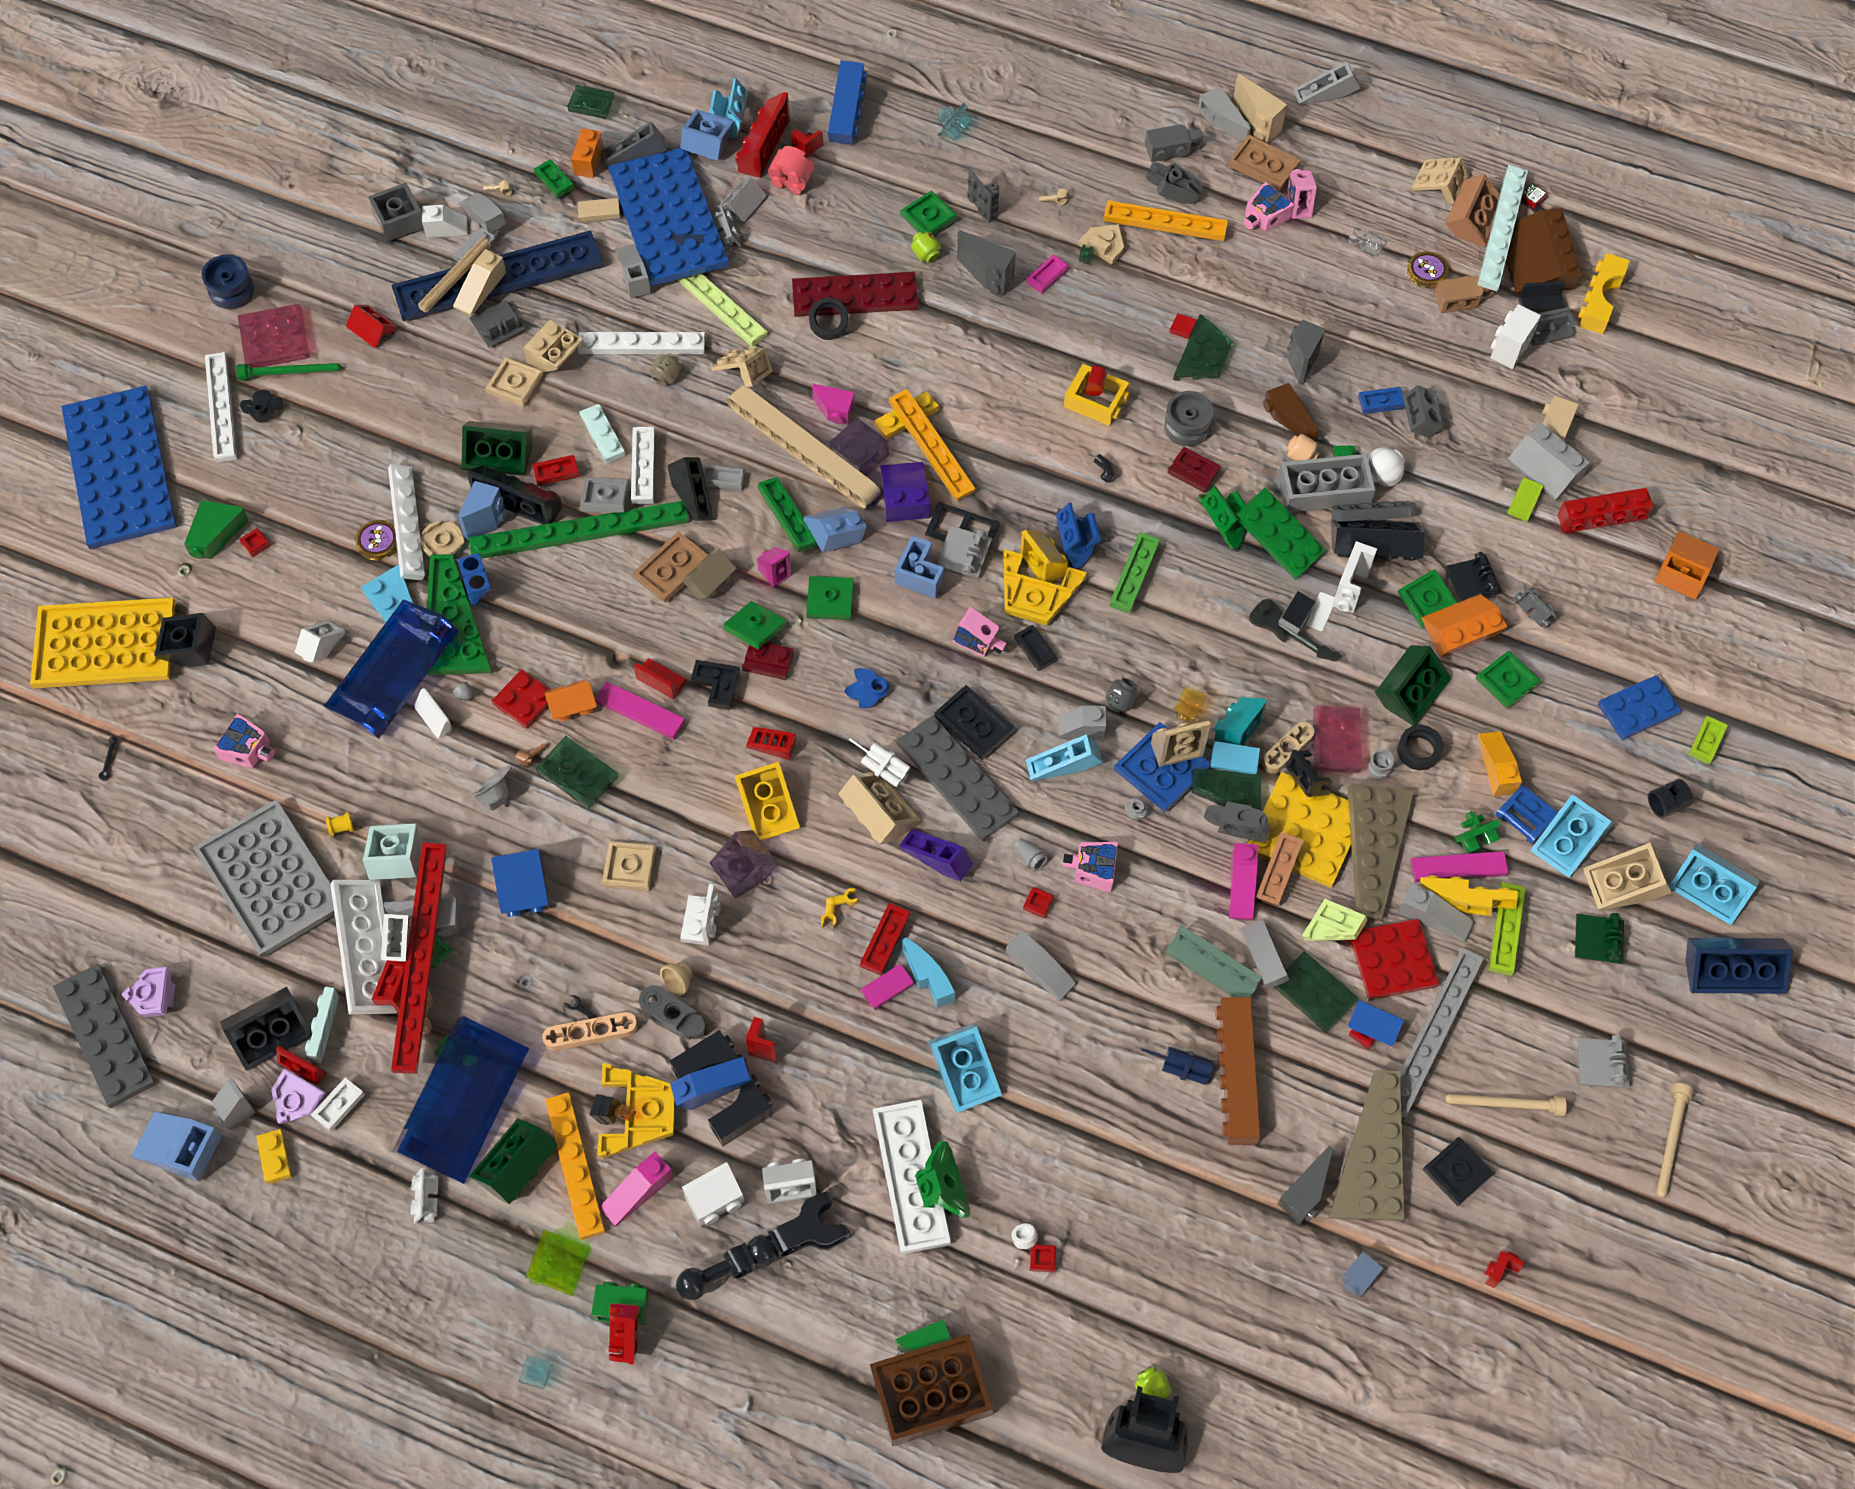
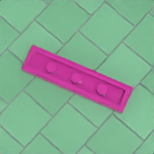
(639, 710)
(1463, 865)

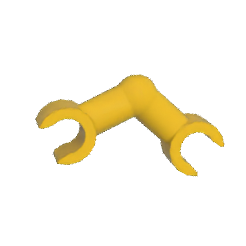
(831, 902)

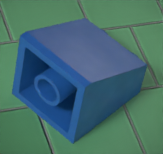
(520, 882)

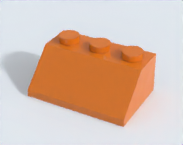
(1464, 624)

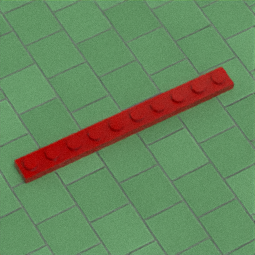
(419, 959)

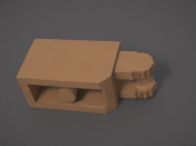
(1460, 294)

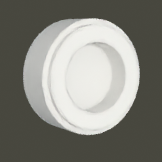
(1024, 1236)

